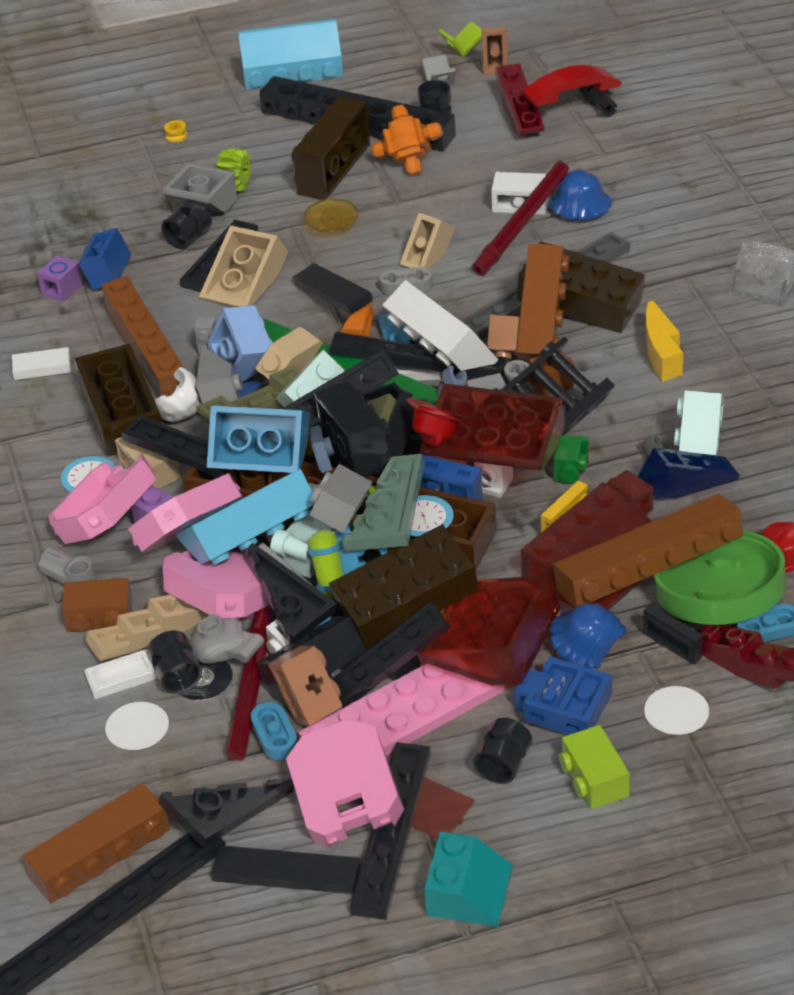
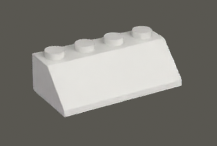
(436, 329)

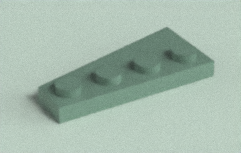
(390, 508)

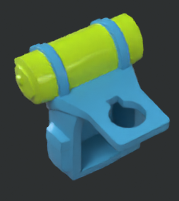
(331, 559)

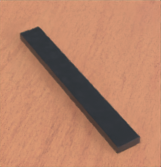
(104, 915)

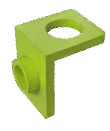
(464, 40)

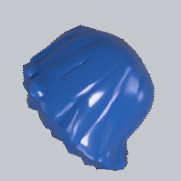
(580, 197)
(585, 634)

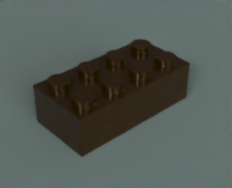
(331, 148)
(597, 291)
(115, 392)
(402, 582)

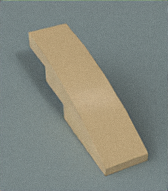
(139, 628)

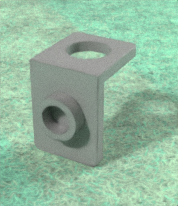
(438, 69)

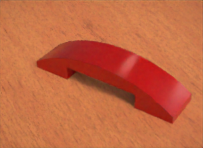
(547, 88)

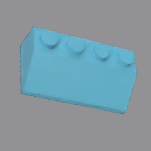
(291, 52)
(247, 518)

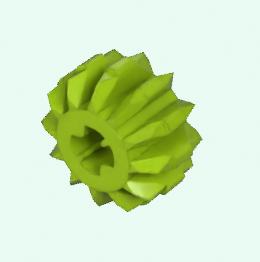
(236, 161)

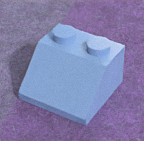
(240, 339)

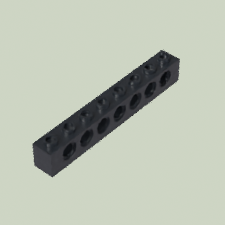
(310, 101)

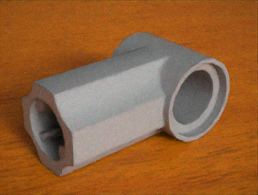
(66, 567)

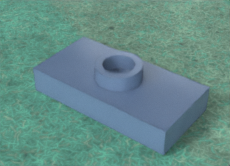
(322, 448)

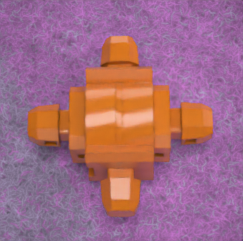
(407, 140)

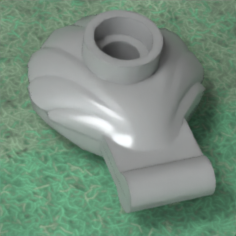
(223, 639)

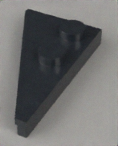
(293, 599)
(218, 810)

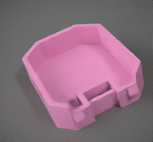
(101, 500)
(182, 511)
(219, 589)
(336, 768)

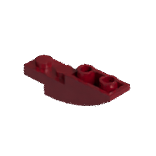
(521, 112)
(747, 655)

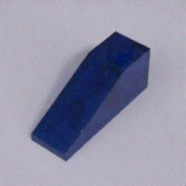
(685, 473)

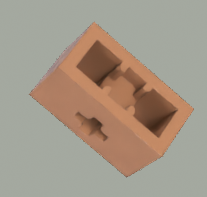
(292, 676)

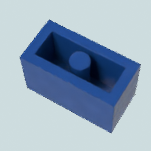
(104, 257)

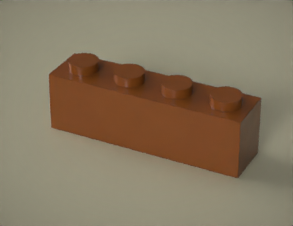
(541, 299)
(96, 843)

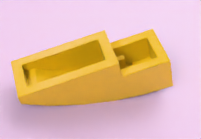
(663, 344)

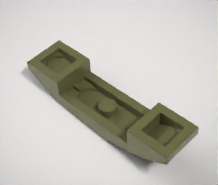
(259, 399)

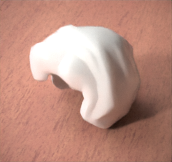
(183, 400)

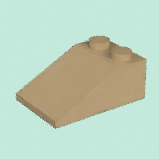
(244, 267)

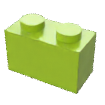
(595, 767)

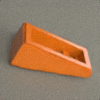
(360, 322)

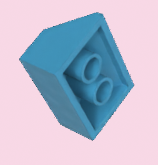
(257, 439)

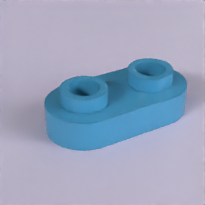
(772, 624)
(273, 730)

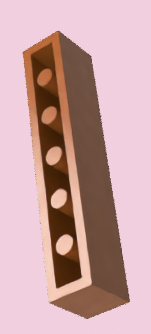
(140, 330)
(648, 550)

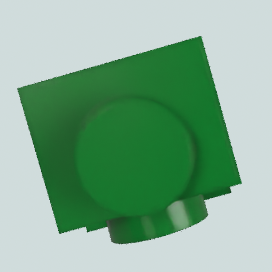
(571, 458)

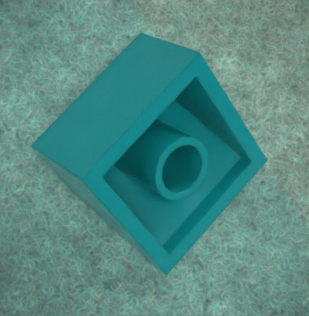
(466, 881)

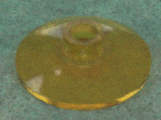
(331, 215)

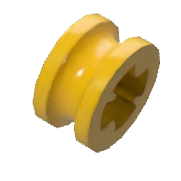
(175, 131)

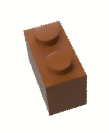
(95, 603)

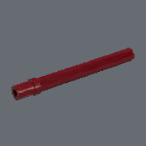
(493, 252)
(248, 690)

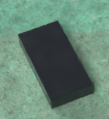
(672, 634)

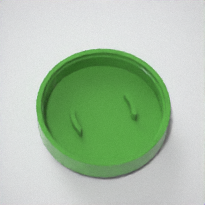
(725, 583)

